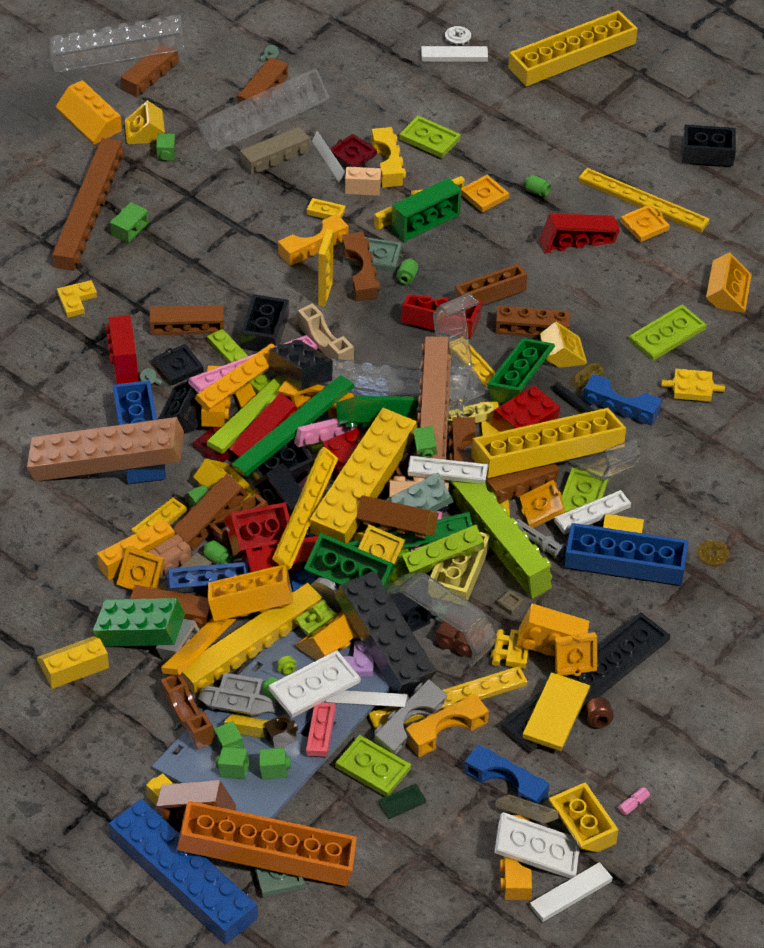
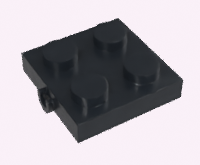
(178, 364)

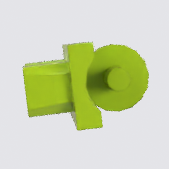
(315, 617)

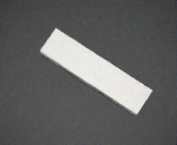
(454, 53)
(448, 469)
(593, 511)
(570, 892)

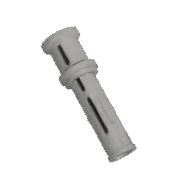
(545, 542)

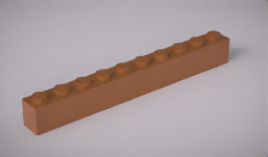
(88, 204)

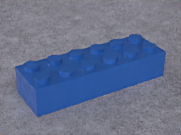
(133, 405)
(626, 553)

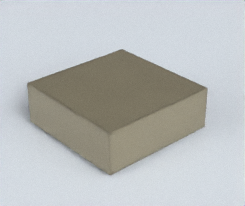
(510, 602)

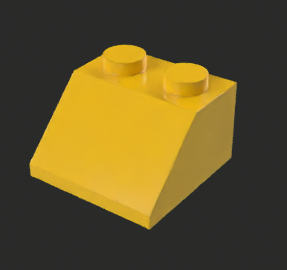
(144, 124)
(567, 349)

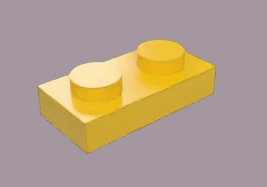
(325, 209)

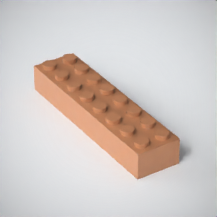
(435, 390)
(105, 449)

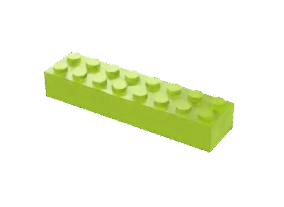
(506, 538)

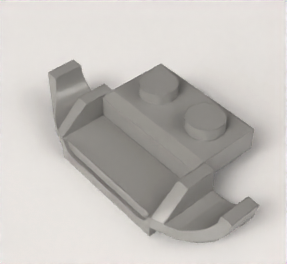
(238, 695)

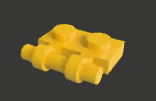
(514, 656)

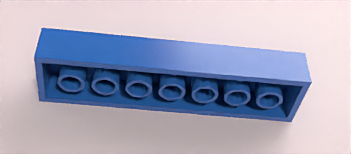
(185, 875)

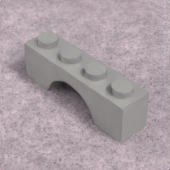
(425, 701)

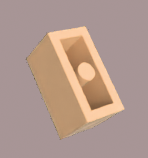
(363, 181)

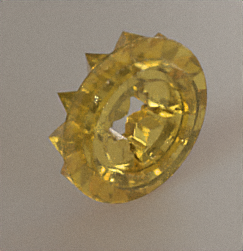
(707, 555)

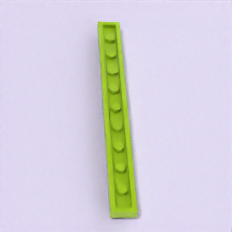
(232, 352)

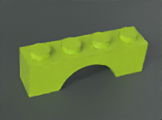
(458, 544)

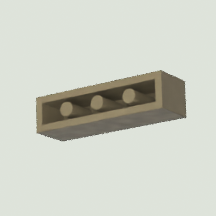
(275, 150)

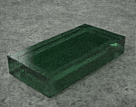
(402, 801)

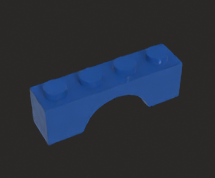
(640, 408)
(486, 765)

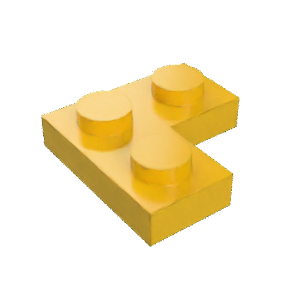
(73, 295)

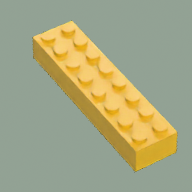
(572, 48)
(548, 442)
(364, 475)

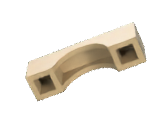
(313, 325)

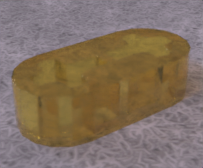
(586, 374)

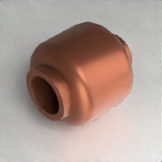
(599, 712)

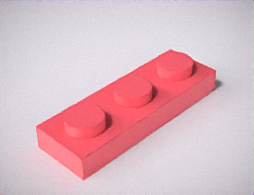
(321, 729)

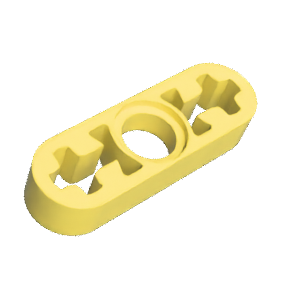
(477, 408)

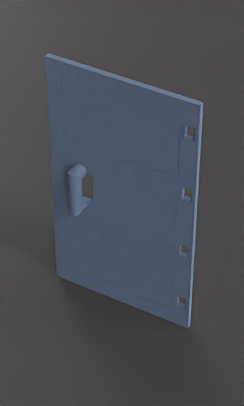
(269, 795)

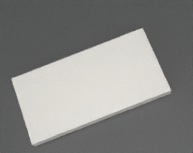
(314, 684)
(537, 845)

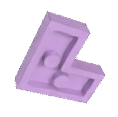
(361, 660)

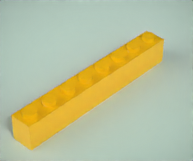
(248, 640)

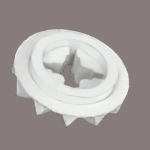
(463, 34)

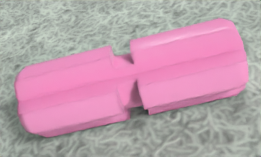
(631, 803)

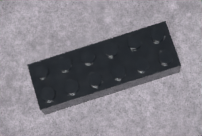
(385, 633)

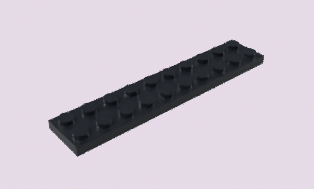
(615, 660)

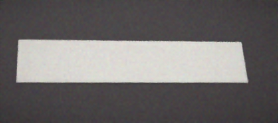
(328, 156)
(370, 698)

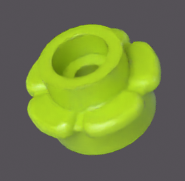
(286, 665)

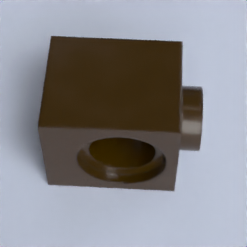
(281, 731)

